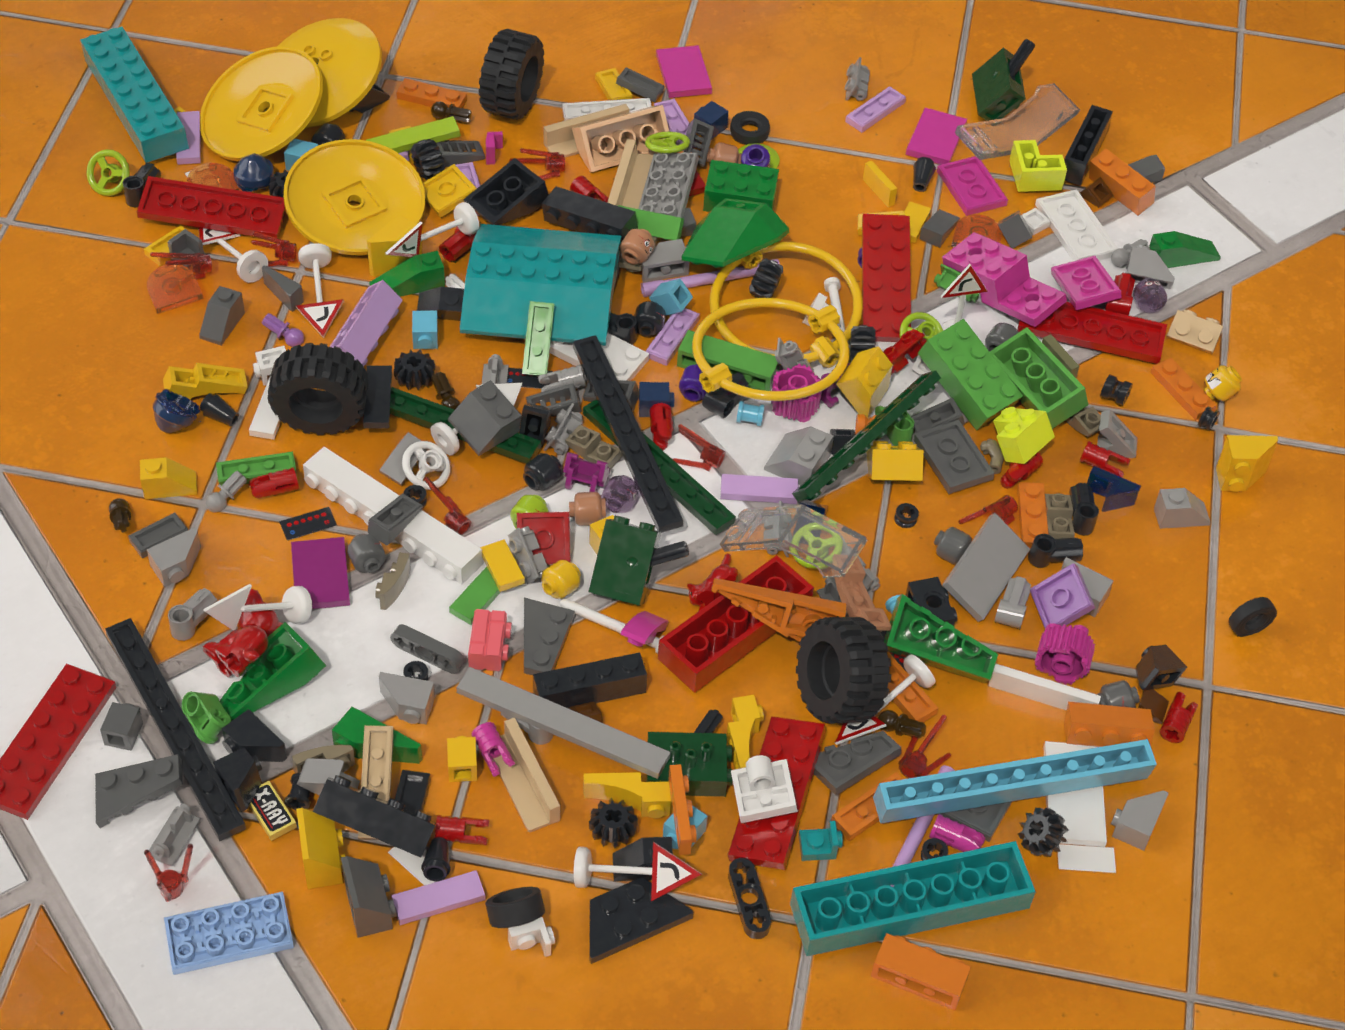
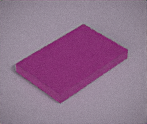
(322, 570)

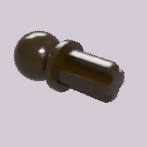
(440, 110)
(444, 391)
(120, 514)
(902, 724)

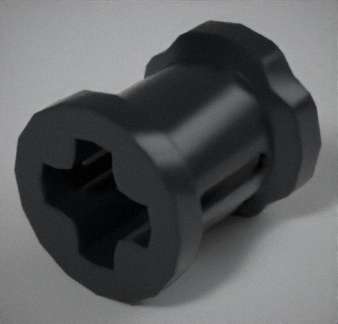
(298, 795)

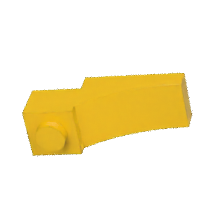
(205, 380)
(746, 722)
(649, 798)

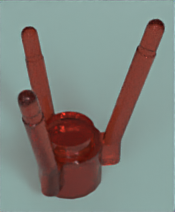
(553, 161)
(283, 249)
(197, 262)
(711, 454)
(1004, 508)
(454, 518)
(914, 763)
(170, 881)

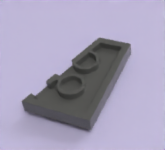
(544, 634)
(852, 762)
(127, 786)

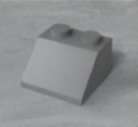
(800, 454)

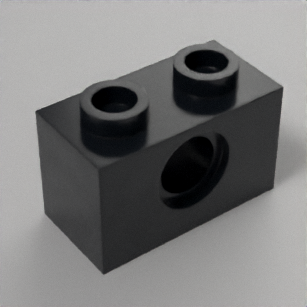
(933, 597)

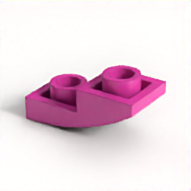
(643, 628)

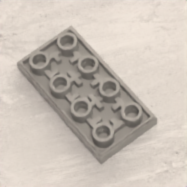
(669, 183)
(986, 567)

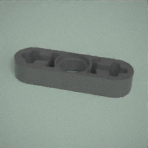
(427, 648)

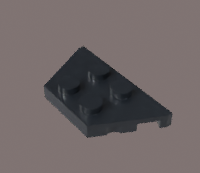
(629, 917)

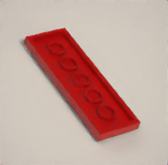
(211, 207)
(886, 274)
(1103, 332)
(50, 738)
(770, 839)

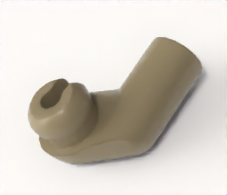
(991, 447)

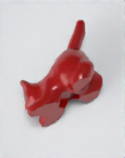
(701, 594)

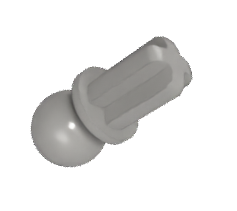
(1121, 255)
(217, 500)

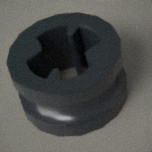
(1208, 418)
(416, 491)
(900, 518)
(416, 666)
(932, 845)

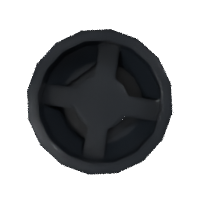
(1121, 391)

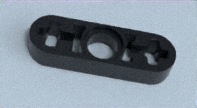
(751, 886)

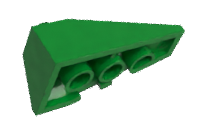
(277, 672)

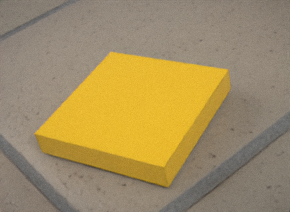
(447, 190)

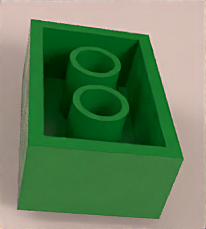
(739, 183)

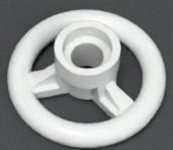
(434, 456)

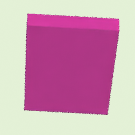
(683, 71)
(935, 136)
(972, 185)
(1085, 282)

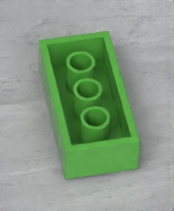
(970, 374)
(1040, 377)

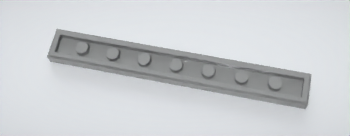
(563, 722)

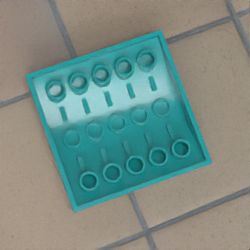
(539, 265)

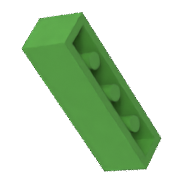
(754, 365)

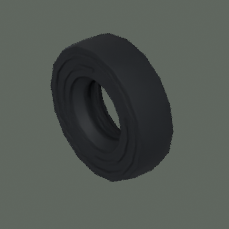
(749, 118)
(1252, 616)

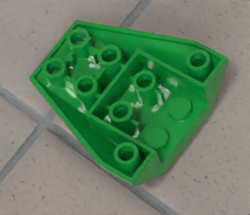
(733, 232)

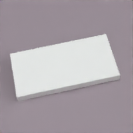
(1076, 226)
(1080, 808)

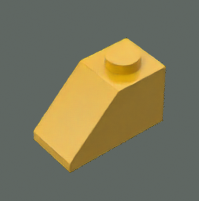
(166, 478)

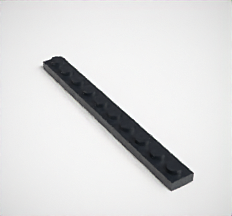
(628, 434)
(175, 730)

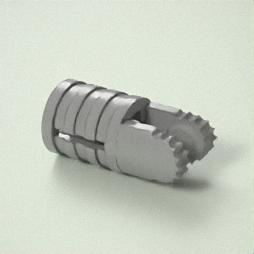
(562, 378)

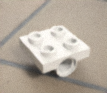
(763, 789)

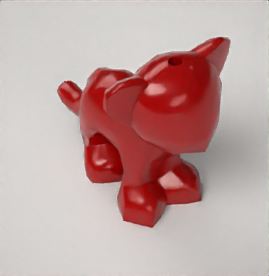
(246, 642)

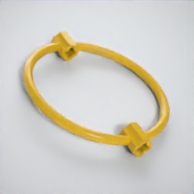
(822, 349)
(720, 376)

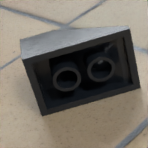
(508, 194)

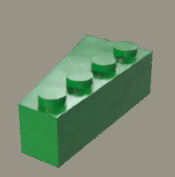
(937, 642)

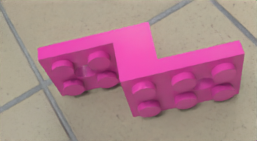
(1006, 279)

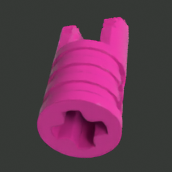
(491, 746)
(956, 834)

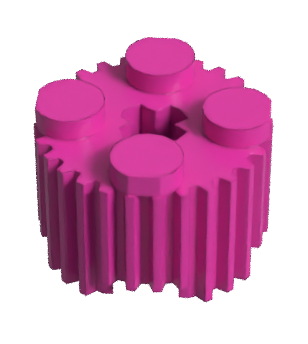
(793, 379)
(1065, 652)

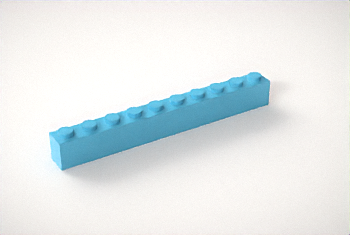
(1013, 781)

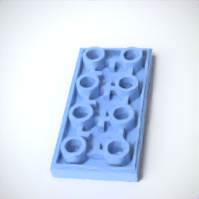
(228, 933)

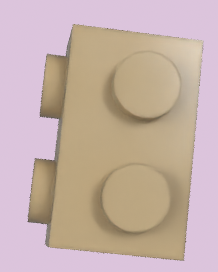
(1195, 331)

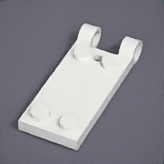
(623, 357)

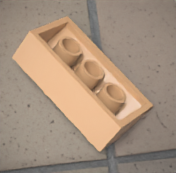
(604, 140)

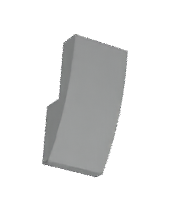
(393, 465)

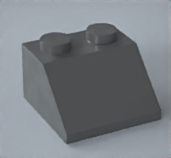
(485, 418)
(367, 896)

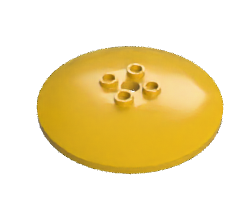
(347, 61)
(270, 79)
(346, 171)

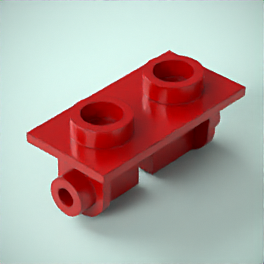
(909, 344)

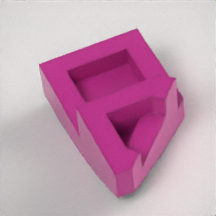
(494, 141)

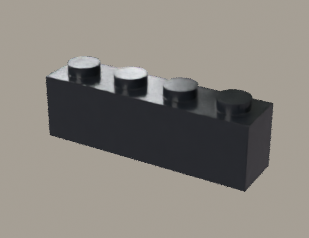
(1087, 144)
(587, 214)
(593, 681)
(374, 816)

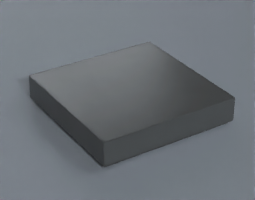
(982, 819)

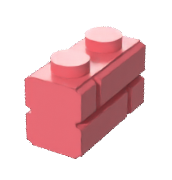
(487, 640)

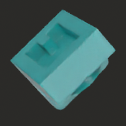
(820, 843)

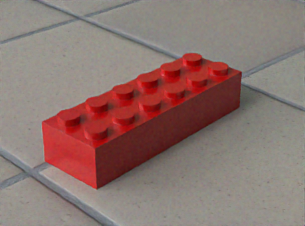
(723, 632)

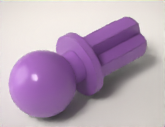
(292, 336)

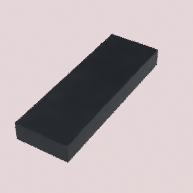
(378, 397)

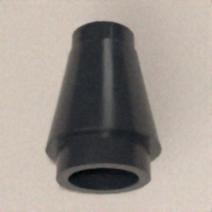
(922, 173)
(217, 409)
(436, 862)

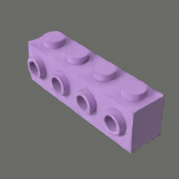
(368, 321)

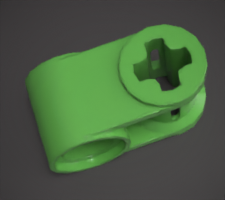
(900, 431)
(205, 715)

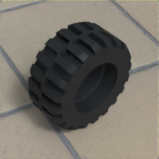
(511, 74)
(321, 368)
(843, 670)

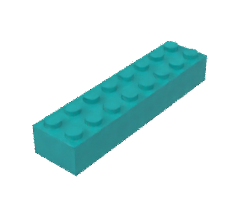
(134, 94)
(923, 898)

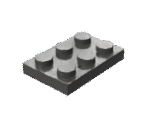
(954, 456)

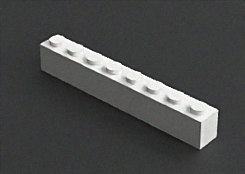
(365, 497)

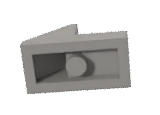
(1116, 435)
(318, 770)

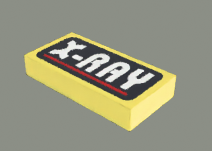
(271, 812)

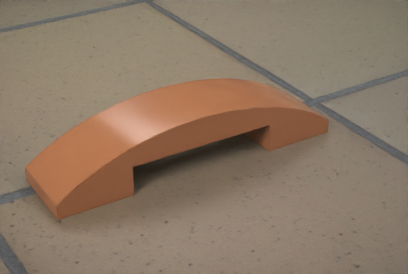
(857, 598)

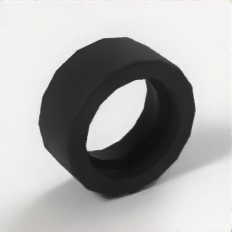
(515, 907)

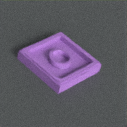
(1062, 597)

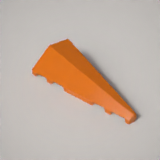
(781, 610)

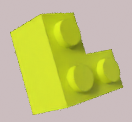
(1034, 170)
(1022, 433)

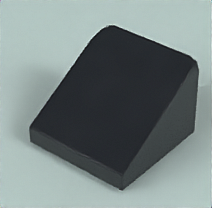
(841, 437)

